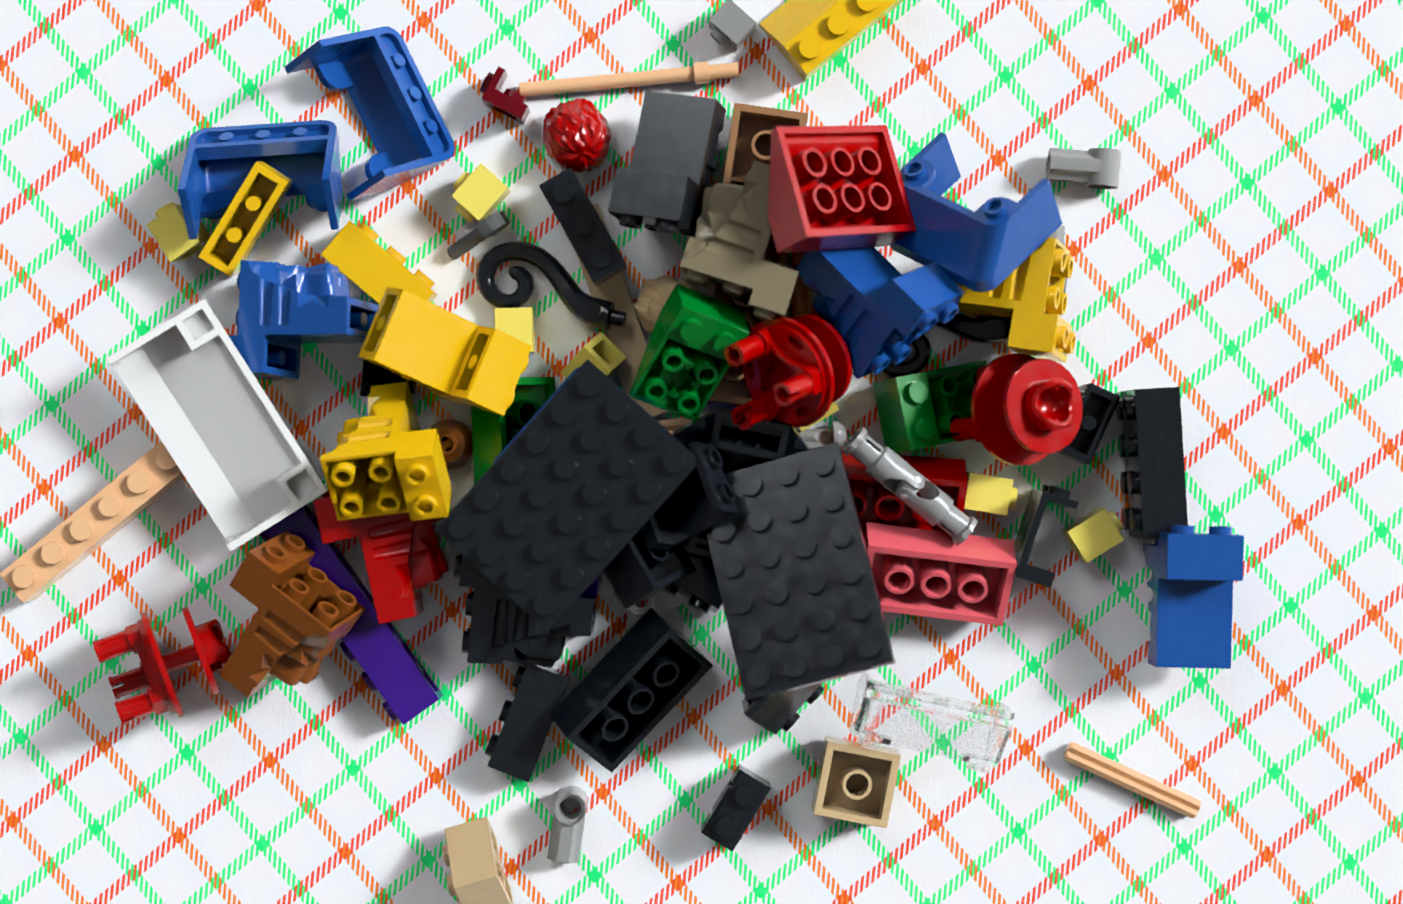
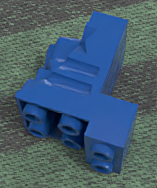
(876, 304)
(291, 307)
(1193, 596)

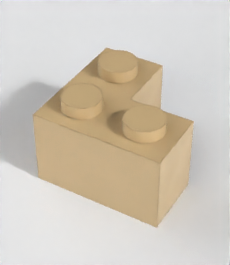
(475, 864)

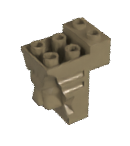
(732, 246)

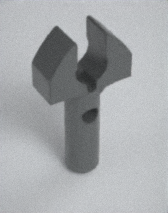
(486, 228)

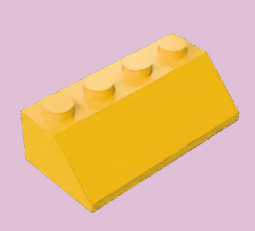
(818, 30)

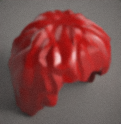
(576, 135)

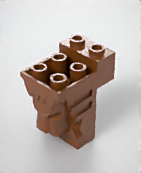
(295, 620)

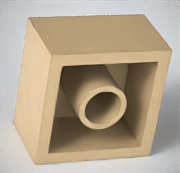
(855, 782)

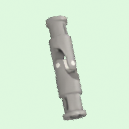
(905, 482)

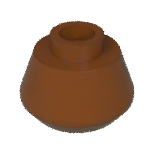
(459, 438)

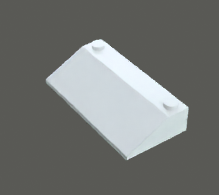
(217, 424)

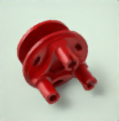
(790, 370)
(1022, 409)
(155, 666)

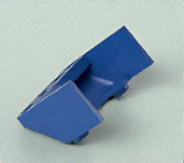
(389, 99)
(223, 157)
(968, 245)

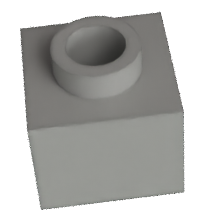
(731, 25)

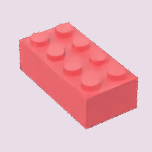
(933, 577)

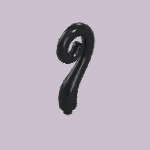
(587, 308)
(980, 330)

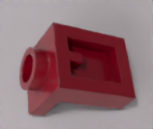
(507, 103)

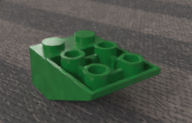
(687, 352)
(920, 407)

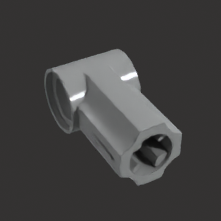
(1095, 168)
(567, 827)

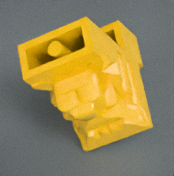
(1033, 301)
(445, 352)
(388, 462)

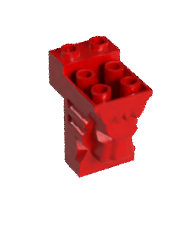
(397, 554)

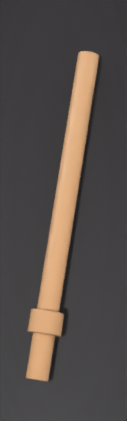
(700, 73)

